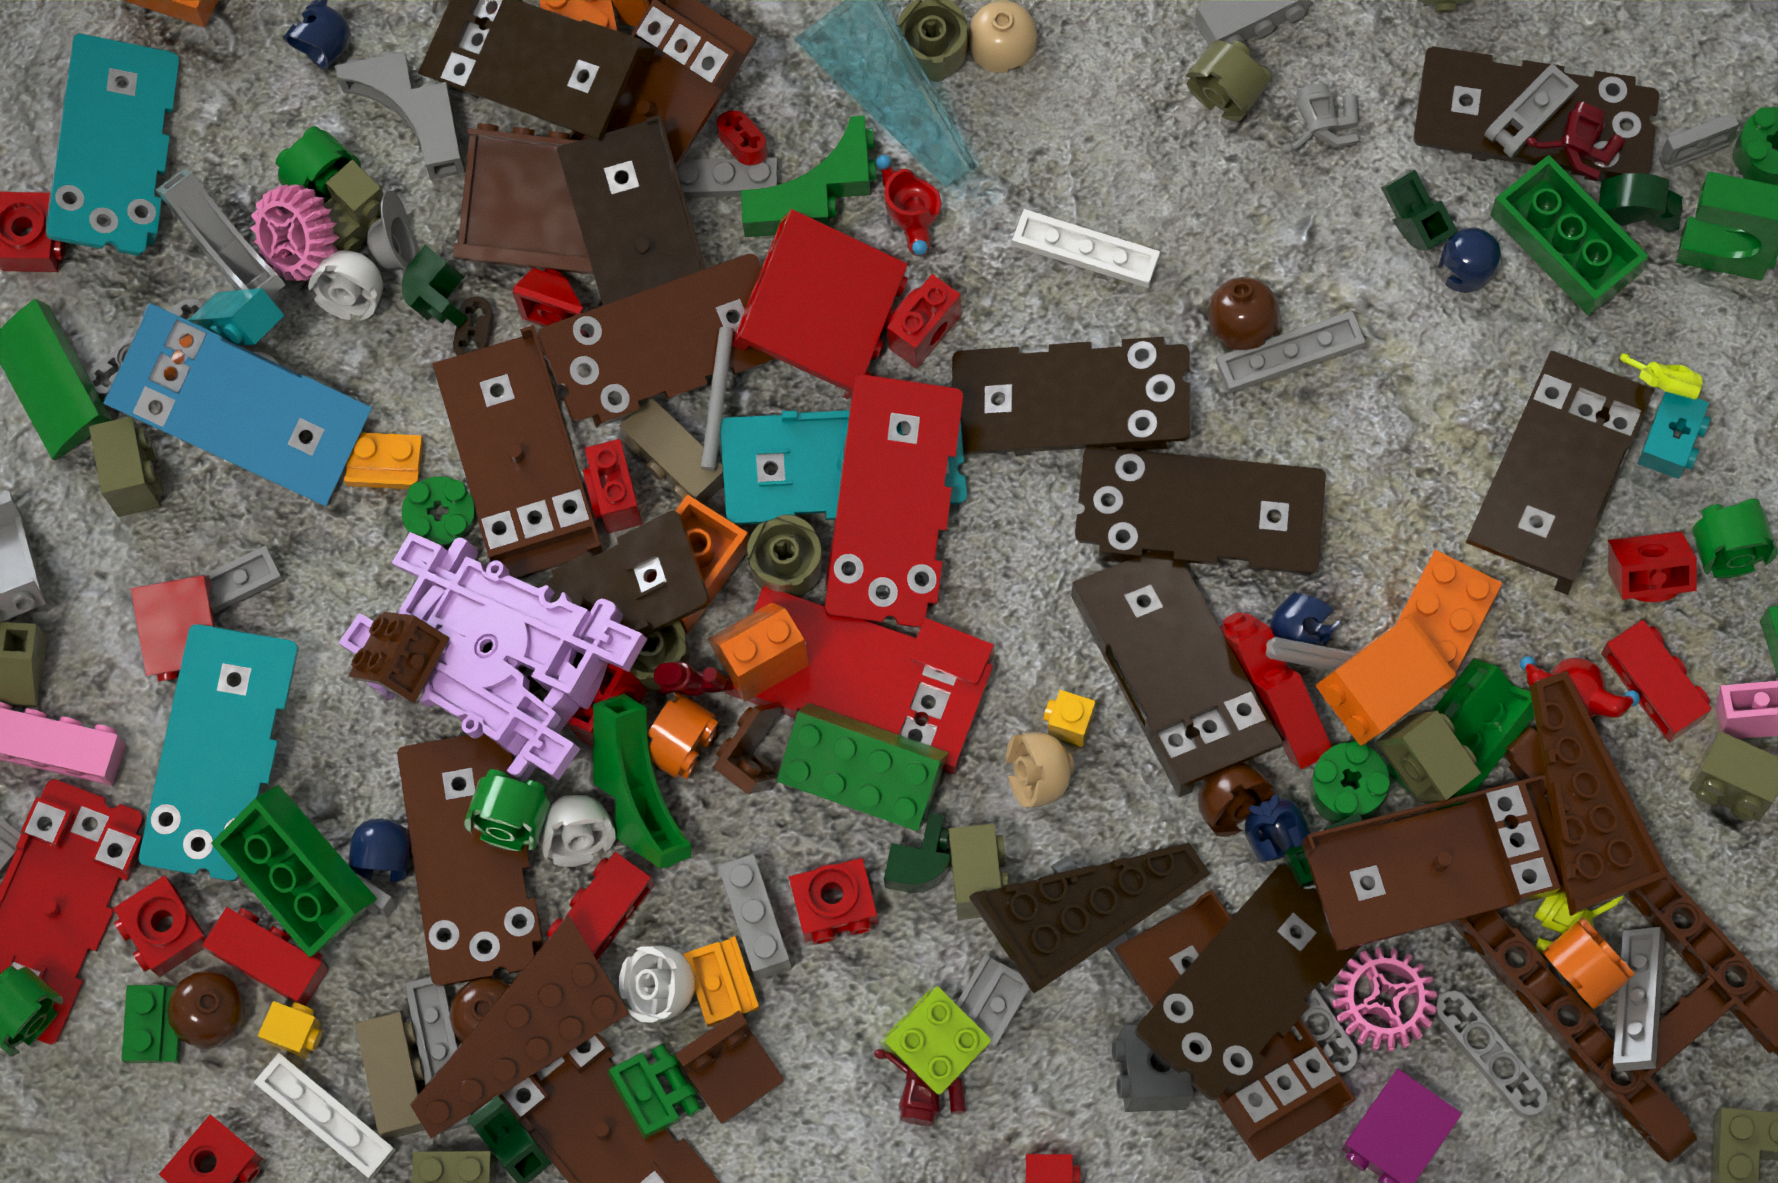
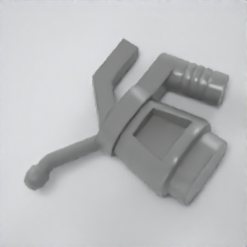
(1318, 111)

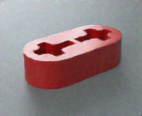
(748, 134)

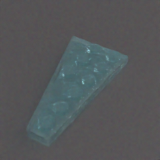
(875, 65)

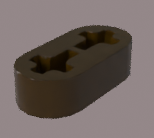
(482, 330)

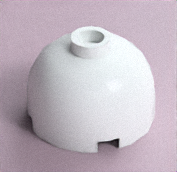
(347, 285)
(575, 830)
(656, 983)

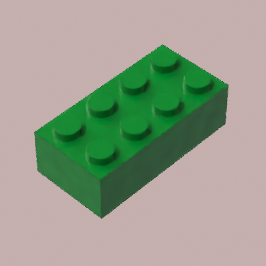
(1569, 235)
(862, 766)
(293, 870)

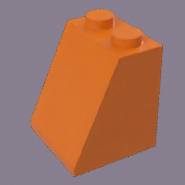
(760, 650)
(1385, 680)

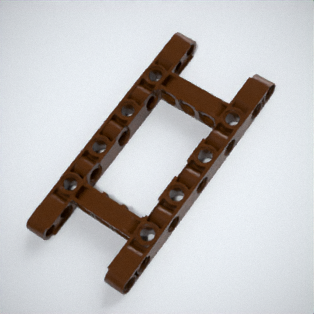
(1587, 1044)

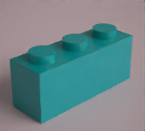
(239, 315)

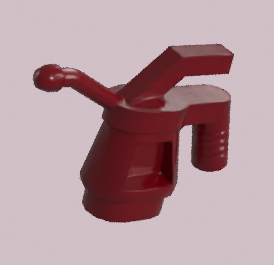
(1582, 132)
(689, 682)
(918, 1102)

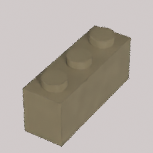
(670, 452)
(391, 1073)

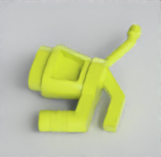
(1669, 378)
(1554, 915)

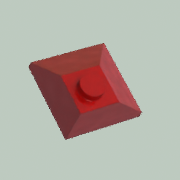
(546, 298)

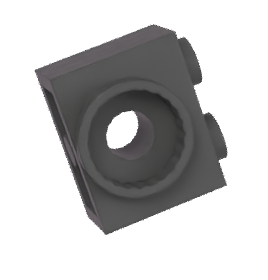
(1140, 1083)

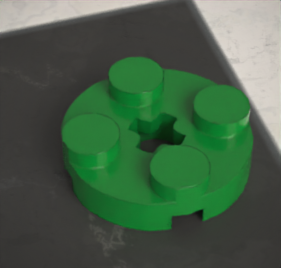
(436, 491)

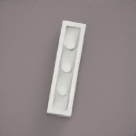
(1086, 248)
(324, 1116)

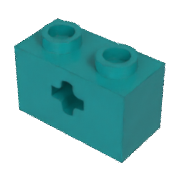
(1661, 449)

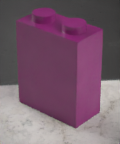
(1400, 1131)

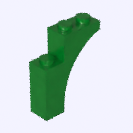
(841, 174)
(626, 773)

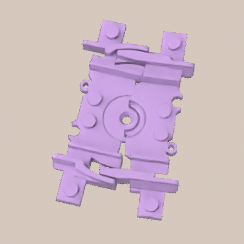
(486, 689)

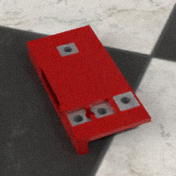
(869, 678)

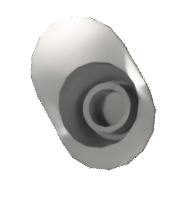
(391, 236)

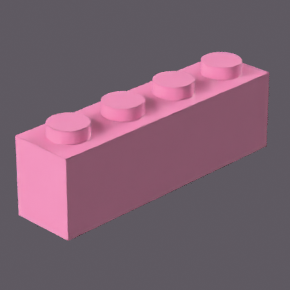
(1748, 709)
(60, 745)

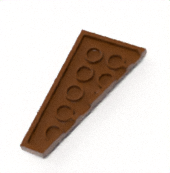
(1595, 822)
(536, 1020)

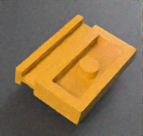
(384, 461)
(721, 981)

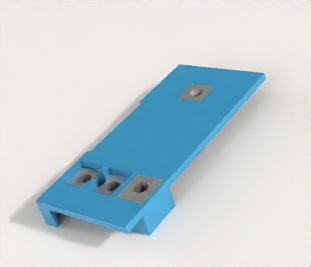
(238, 405)

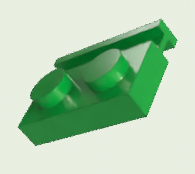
(147, 1027)

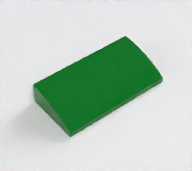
(49, 379)

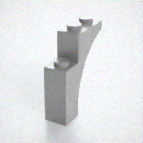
(425, 109)
(217, 235)

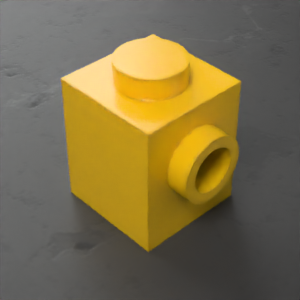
(1069, 717)
(291, 1029)

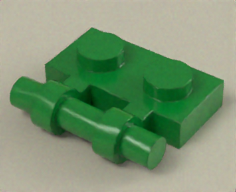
(644, 1095)

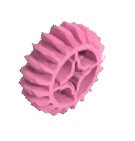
(293, 231)
(1391, 1014)

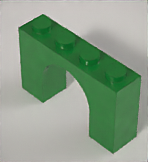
(1732, 227)

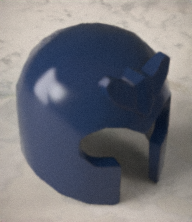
(321, 35)
(1472, 257)
(1300, 619)
(1275, 828)
(380, 846)

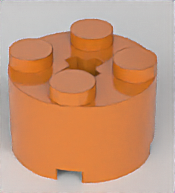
(679, 734)
(1588, 963)

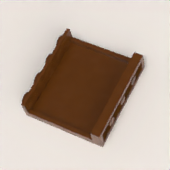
(519, 203)

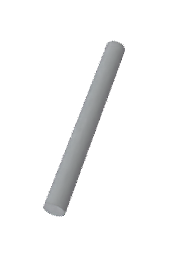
(717, 399)

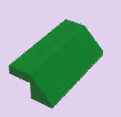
(1485, 716)

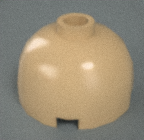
(1002, 36)
(1040, 768)

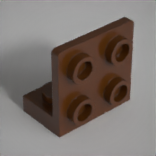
(399, 654)
(735, 759)
(729, 1067)

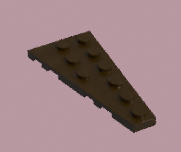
(1074, 913)

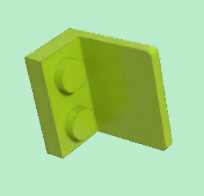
(936, 1040)

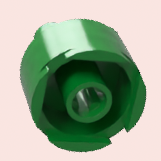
(1754, 147)
(313, 161)
(1734, 539)
(1356, 765)
(508, 811)
(24, 1008)

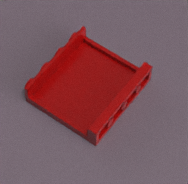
(821, 301)

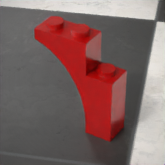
(1278, 690)

